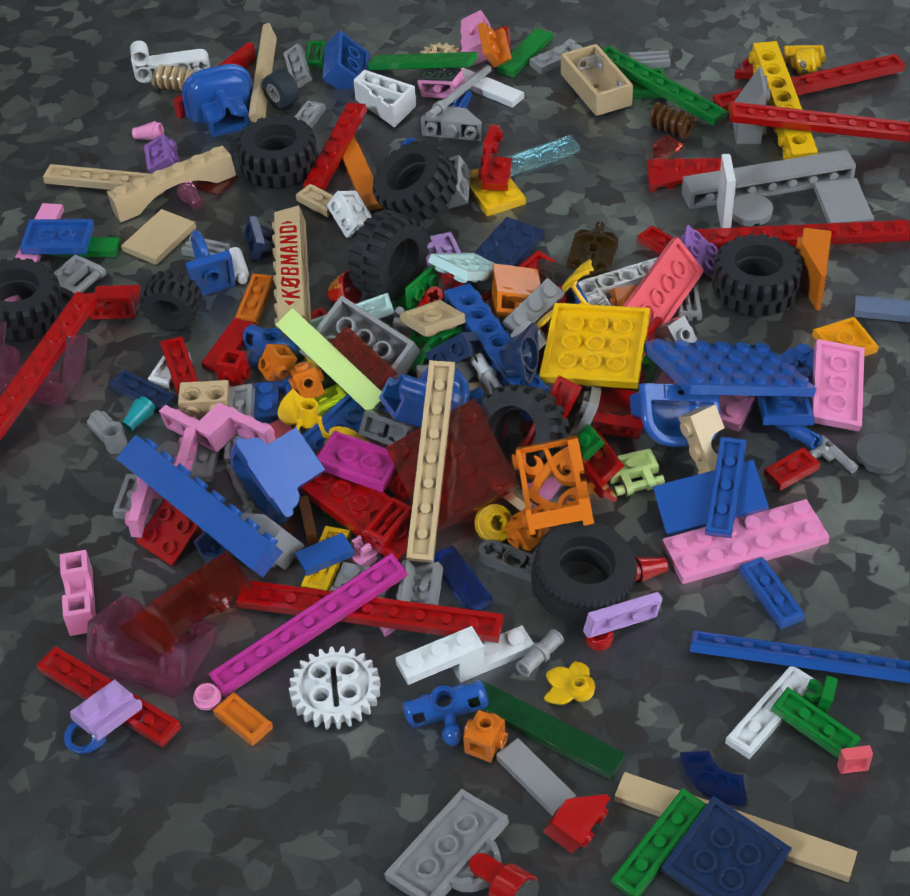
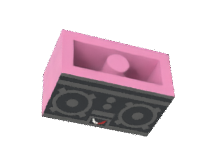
(440, 81)

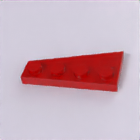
(671, 171)

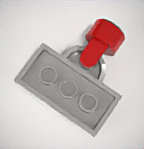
(460, 854)

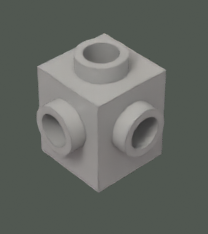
(676, 330)

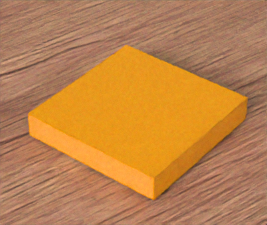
(849, 333)

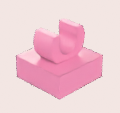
(363, 552)

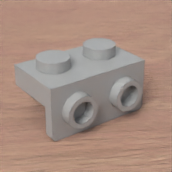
(421, 584)

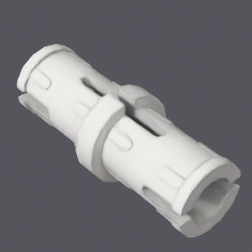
(486, 373)

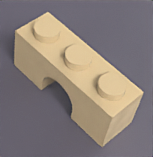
(699, 428)

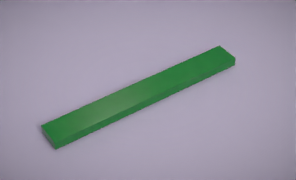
(666, 87)

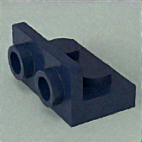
(454, 349)

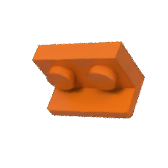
(494, 44)

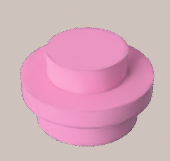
(207, 696)

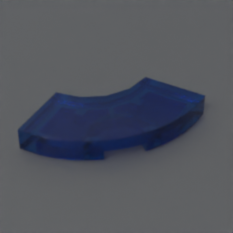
(713, 780)

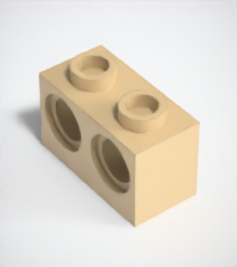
(200, 397)

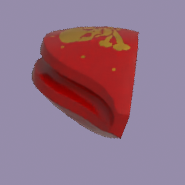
(343, 286)

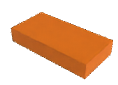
(243, 719)

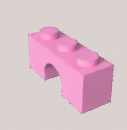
(470, 35)
(79, 589)

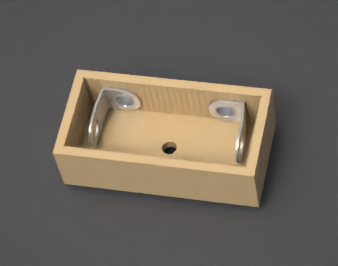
(596, 79)

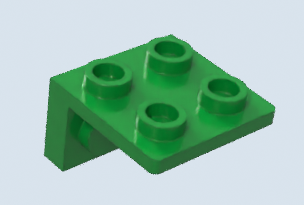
(415, 291)

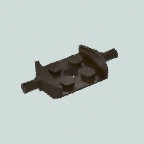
(603, 242)

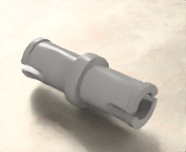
(539, 653)

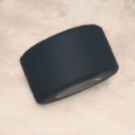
(280, 88)

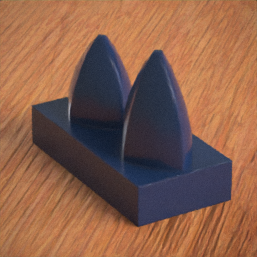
(256, 238)

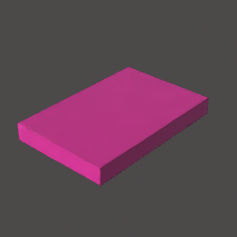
(357, 461)

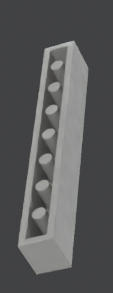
(771, 177)

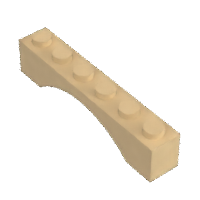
(132, 198)

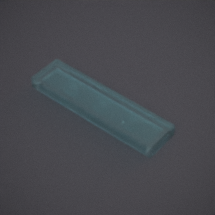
(543, 154)

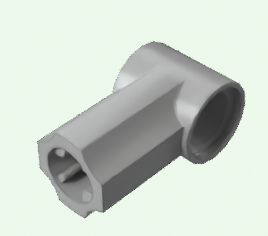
(108, 431)

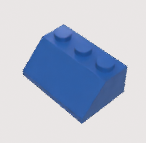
(343, 61)

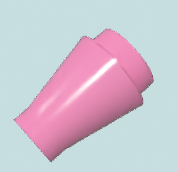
(148, 131)

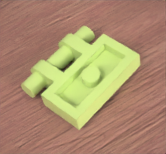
(637, 464)

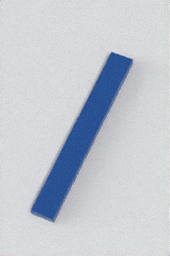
(801, 656)

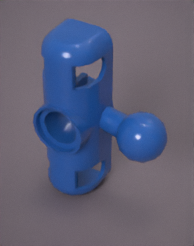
(264, 336)
(429, 705)

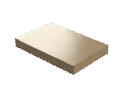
(158, 236)

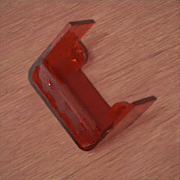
(190, 600)

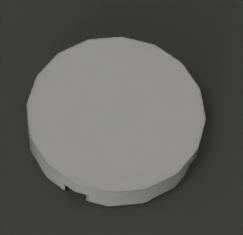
(752, 209)

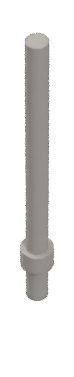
(441, 105)

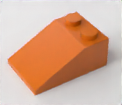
(814, 253)

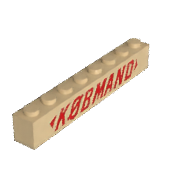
(291, 264)

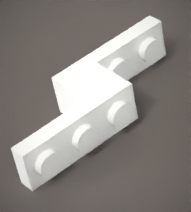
(464, 654)

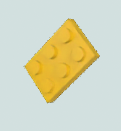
(492, 200)

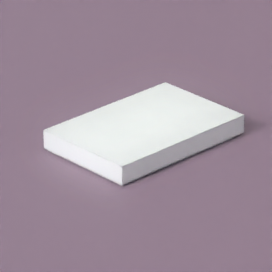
(726, 191)

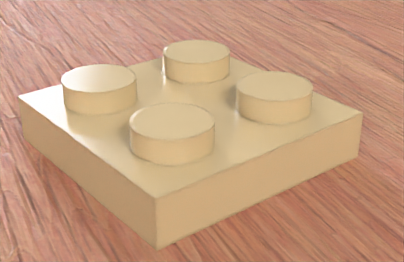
(432, 318)

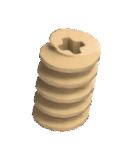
(170, 78)

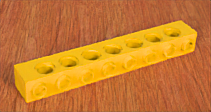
(782, 94)

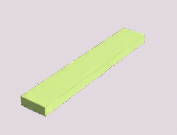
(330, 360)

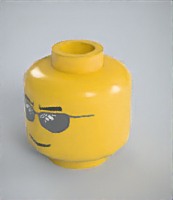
(806, 61)

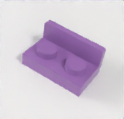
(161, 153)

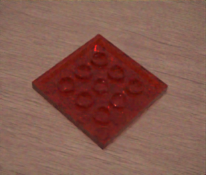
(473, 468)

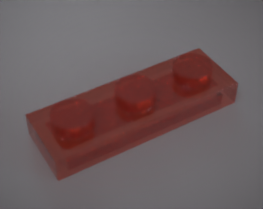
(363, 357)

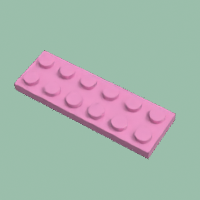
(757, 535)

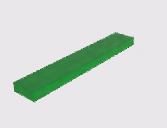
(422, 61)

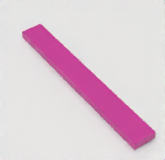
(307, 625)

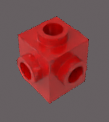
(233, 366)

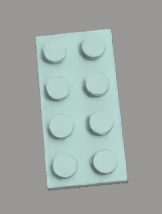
(463, 266)

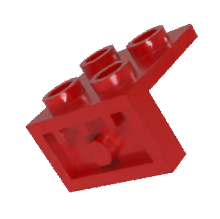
(115, 302)
(614, 414)

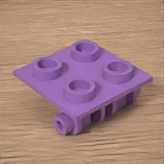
(700, 249)

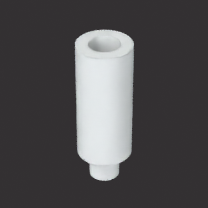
(239, 265)

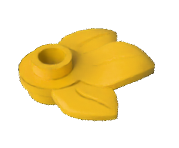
(570, 684)

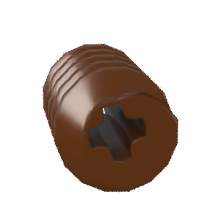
(672, 122)

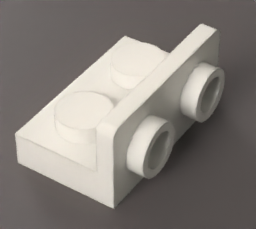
(348, 211)

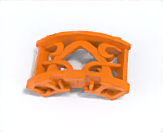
(546, 512)

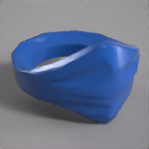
(81, 749)

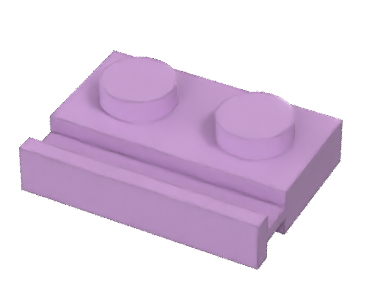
(106, 710)

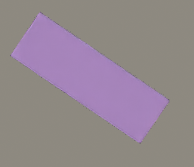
(622, 614)

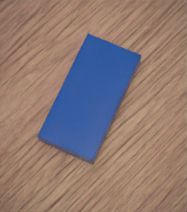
(324, 554)

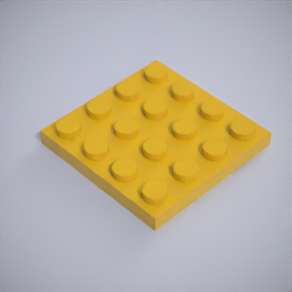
(596, 345)

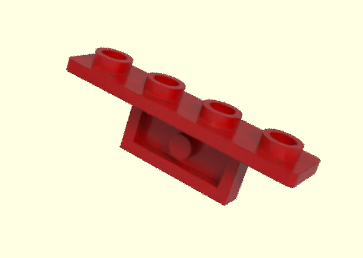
(601, 469)

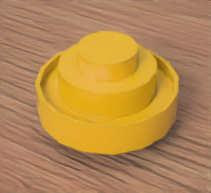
(490, 522)

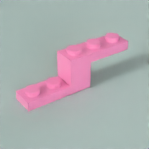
(217, 426)
(144, 495)

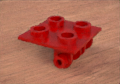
(168, 533)

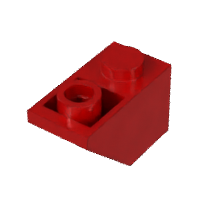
(574, 820)

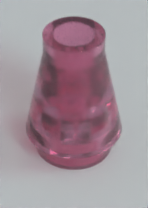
(189, 194)

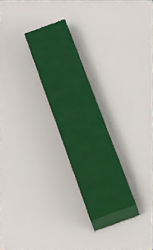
(552, 732)

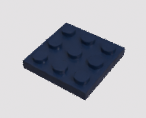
(725, 854)

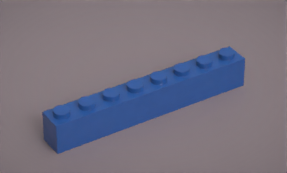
(200, 506)

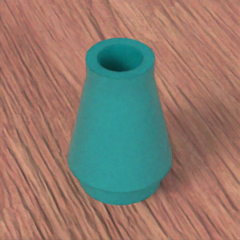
(138, 413)

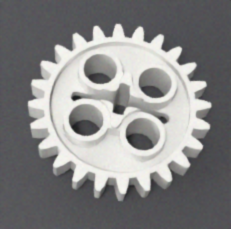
(360, 683)

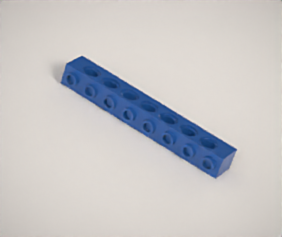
(491, 334)

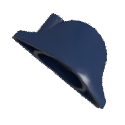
(522, 354)

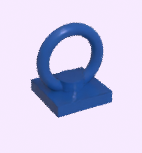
(210, 271)

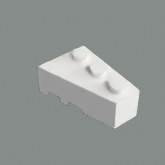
(385, 96)

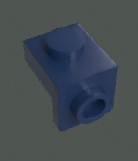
(209, 547)

